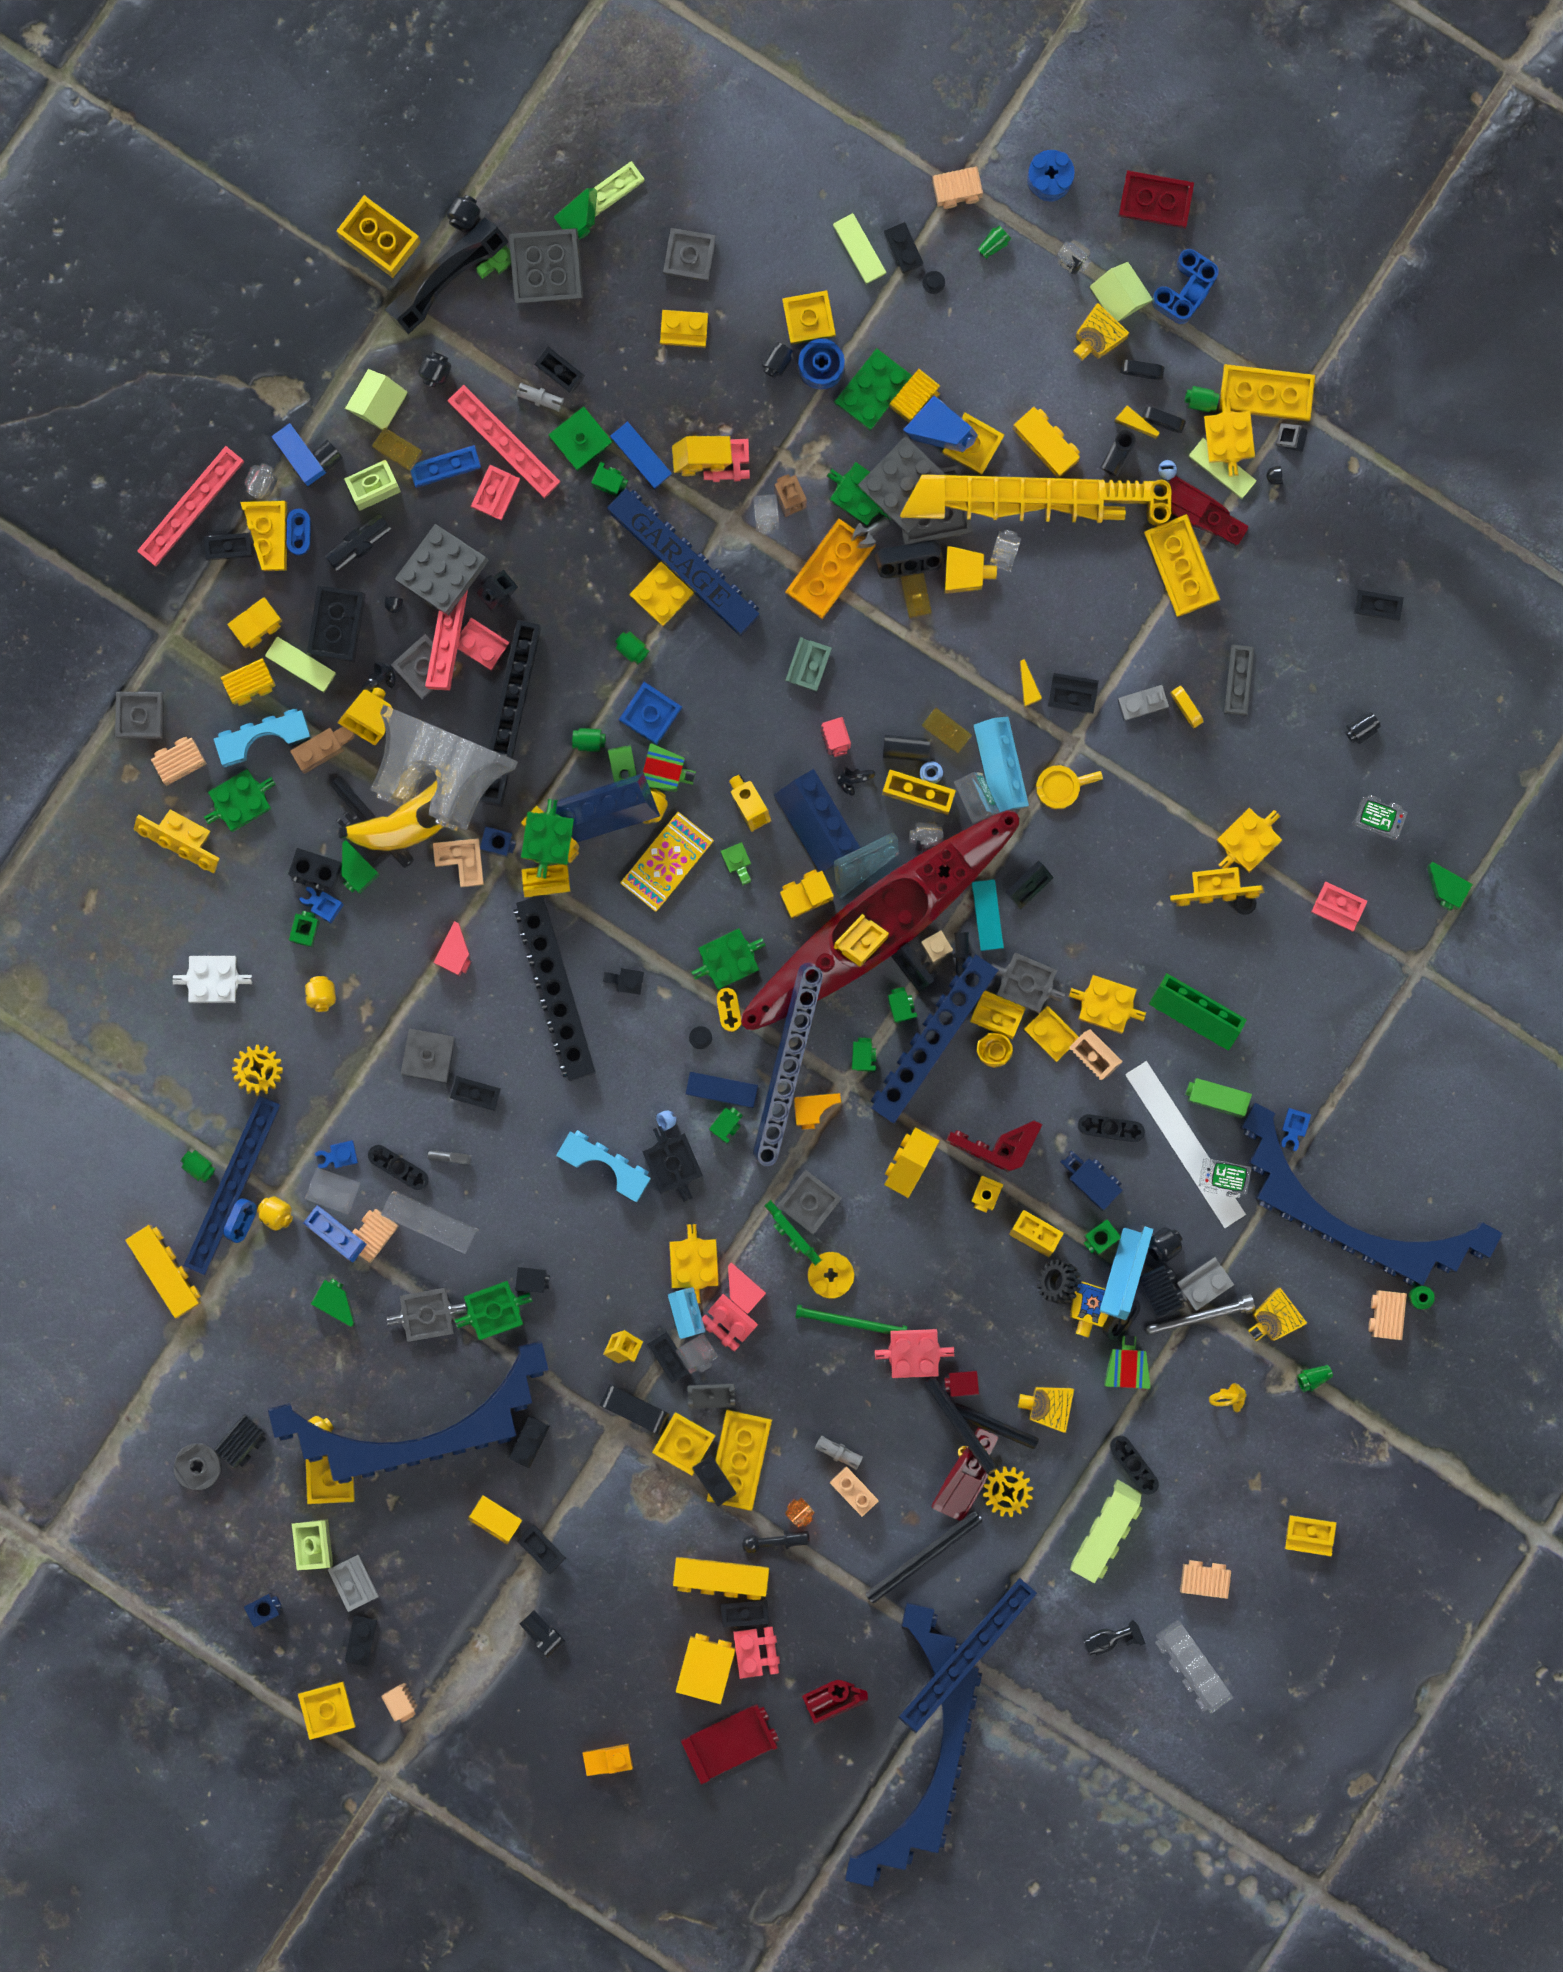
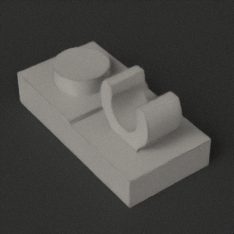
(1143, 702)

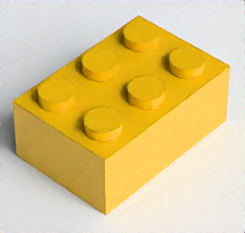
(378, 236)

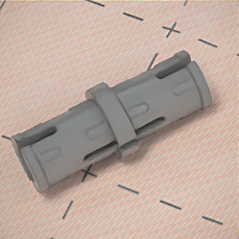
(540, 397)
(838, 1452)

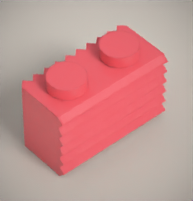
(836, 737)

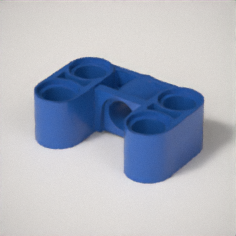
(1193, 292)

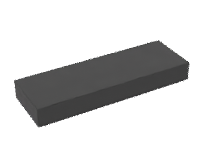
(1239, 680)

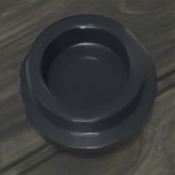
(933, 282)
(1244, 905)
(700, 1037)

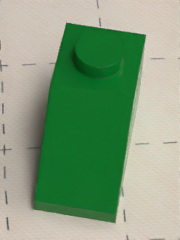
(579, 213)
(356, 869)
(1448, 887)
(334, 1301)

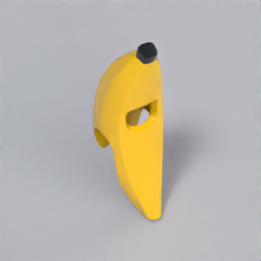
(396, 830)

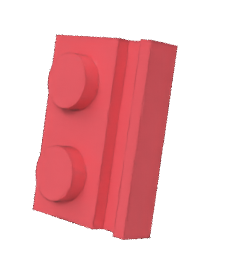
(495, 493)
(481, 644)
(1339, 906)

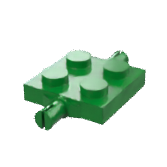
(851, 498)
(239, 800)
(547, 838)
(728, 958)
(784, 1227)
(493, 1310)

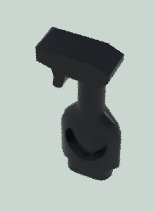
(1106, 1639)

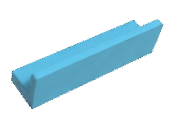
(1001, 763)
(1125, 1272)

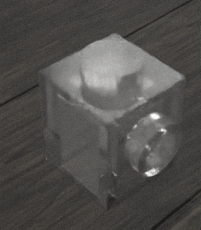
(697, 1354)

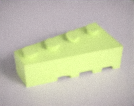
(1107, 1531)

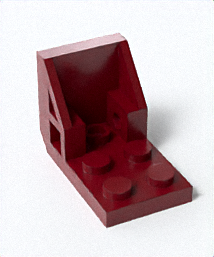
(1016, 1141)

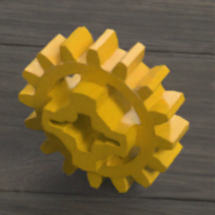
(265, 1066)
(997, 1497)

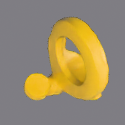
(1234, 1392)

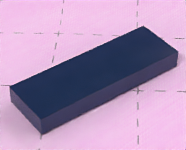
(721, 1089)

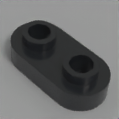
(1116, 1327)

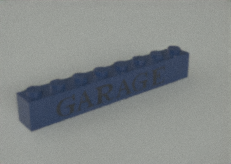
(684, 562)

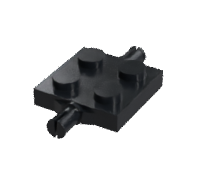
(672, 1163)

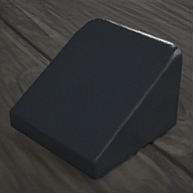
(1291, 437)

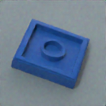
(650, 713)

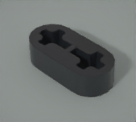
(1142, 369)
(1163, 419)

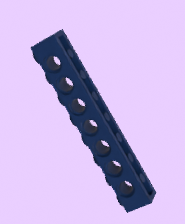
(880, 1101)

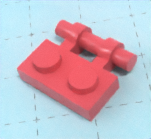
(740, 455)
(732, 1319)
(748, 1652)

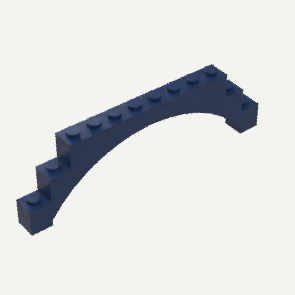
(1287, 1195)
(355, 1457)
(926, 1823)

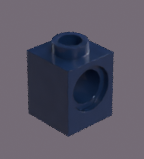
(487, 840)
(253, 1609)

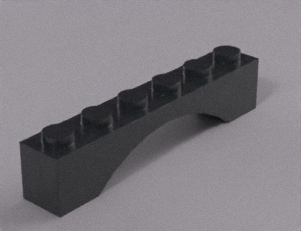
(414, 303)

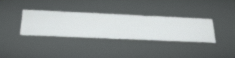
(1180, 1138)

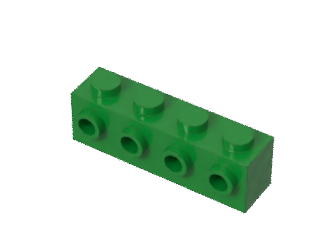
(1197, 1012)

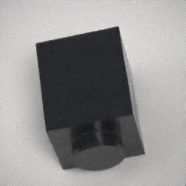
(532, 1280)

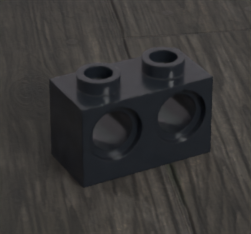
(317, 864)

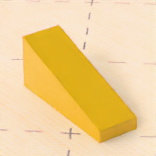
(1133, 421)
(1030, 691)

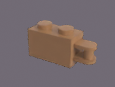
(790, 495)
(321, 748)

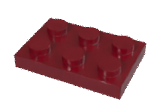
(1156, 199)

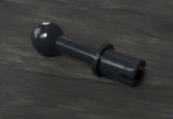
(752, 1543)

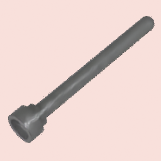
(1244, 1305)

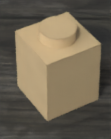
(936, 947)

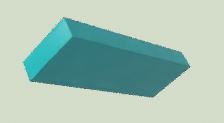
(987, 915)

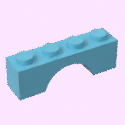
(235, 746)
(578, 1150)

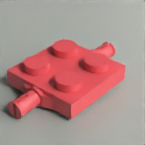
(914, 1353)

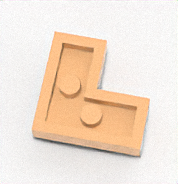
(465, 855)

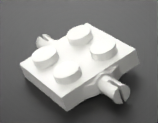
(212, 979)

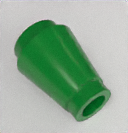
(994, 242)
(1314, 1377)

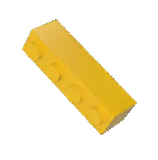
(163, 1271)
(720, 1576)

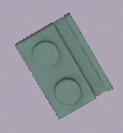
(808, 664)

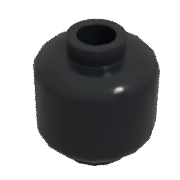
(463, 213)
(434, 369)
(1165, 1244)

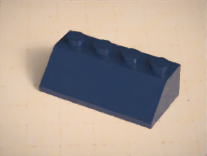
(609, 807)
(816, 820)

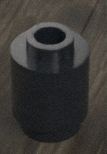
(777, 360)
(1362, 728)

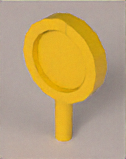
(1059, 786)

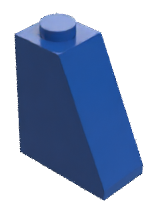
(941, 427)

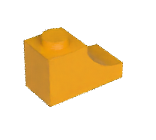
(810, 1108)
(608, 1760)

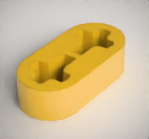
(1187, 707)
(734, 1008)

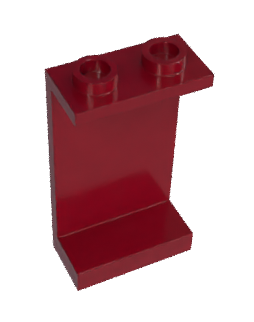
(730, 1742)

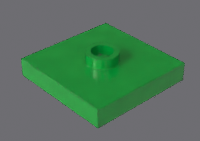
(580, 438)

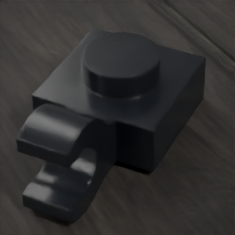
(628, 981)

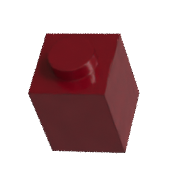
(962, 1383)

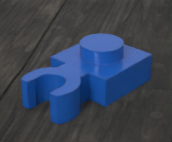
(323, 905)
(1296, 1125)
(341, 1154)

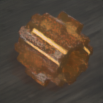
(799, 1512)

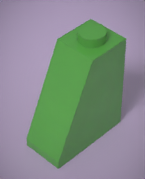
(1218, 1097)

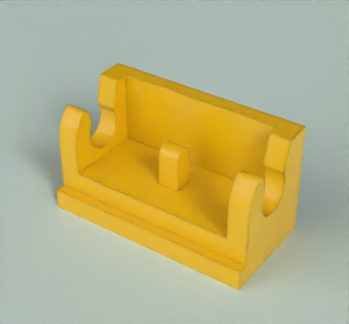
(1036, 1233)
(495, 1520)

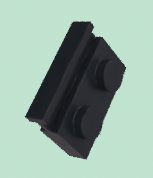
(1073, 693)

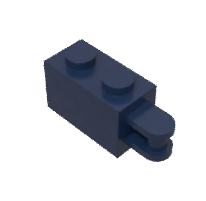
(1092, 1180)

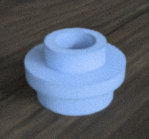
(931, 765)

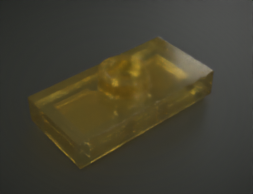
(397, 449)
(946, 730)

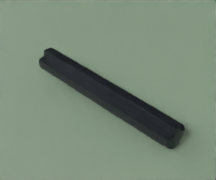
(997, 1427)

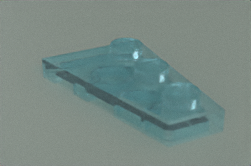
(864, 862)

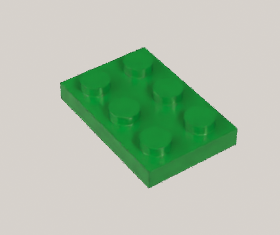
(873, 389)

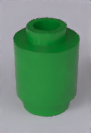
(1201, 399)
(631, 647)
(588, 740)
(197, 1166)
(1413, 1297)

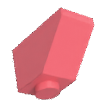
(454, 952)
(743, 1290)

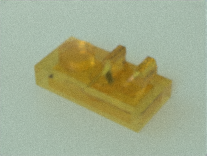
(916, 595)

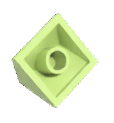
(1121, 292)
(376, 399)
(372, 485)
(312, 1545)

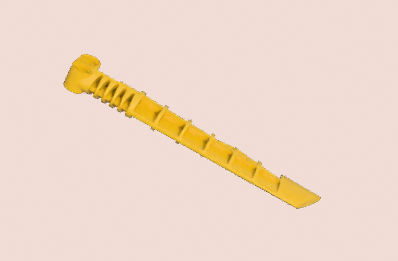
(1017, 495)

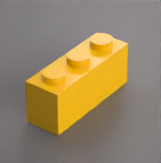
(1046, 442)
(918, 792)

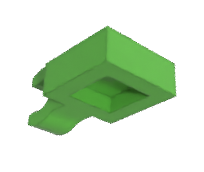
(498, 262)
(737, 860)

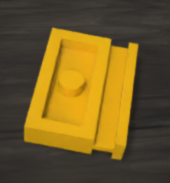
(684, 328)
(556, 881)
(861, 940)
(997, 1014)
(1051, 1033)
(1310, 1535)

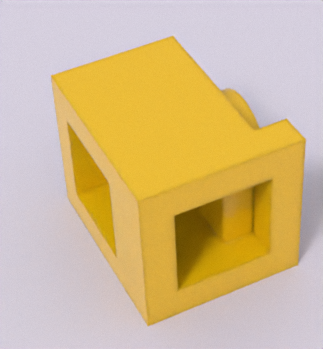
(990, 1185)
(623, 1347)

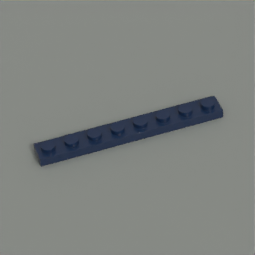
(232, 1185)
(967, 1655)

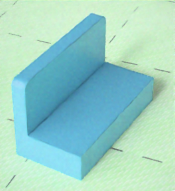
(686, 1313)

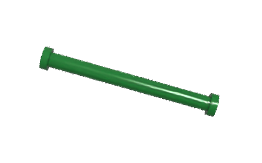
(847, 1321)

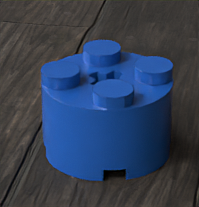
(1059, 165)
(833, 359)

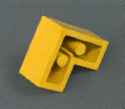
(701, 452)
(807, 895)
(910, 1162)

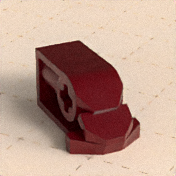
(824, 1705)

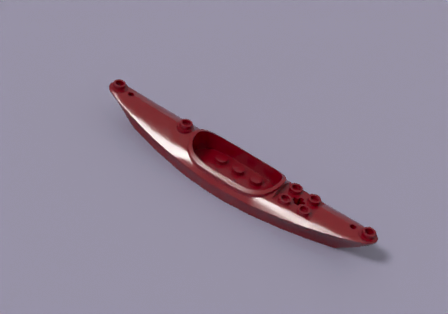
(898, 903)

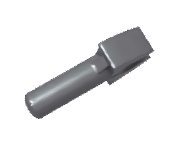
(869, 532)
(449, 1157)

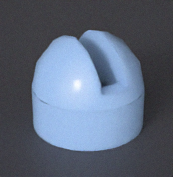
(1167, 473)
(666, 1119)

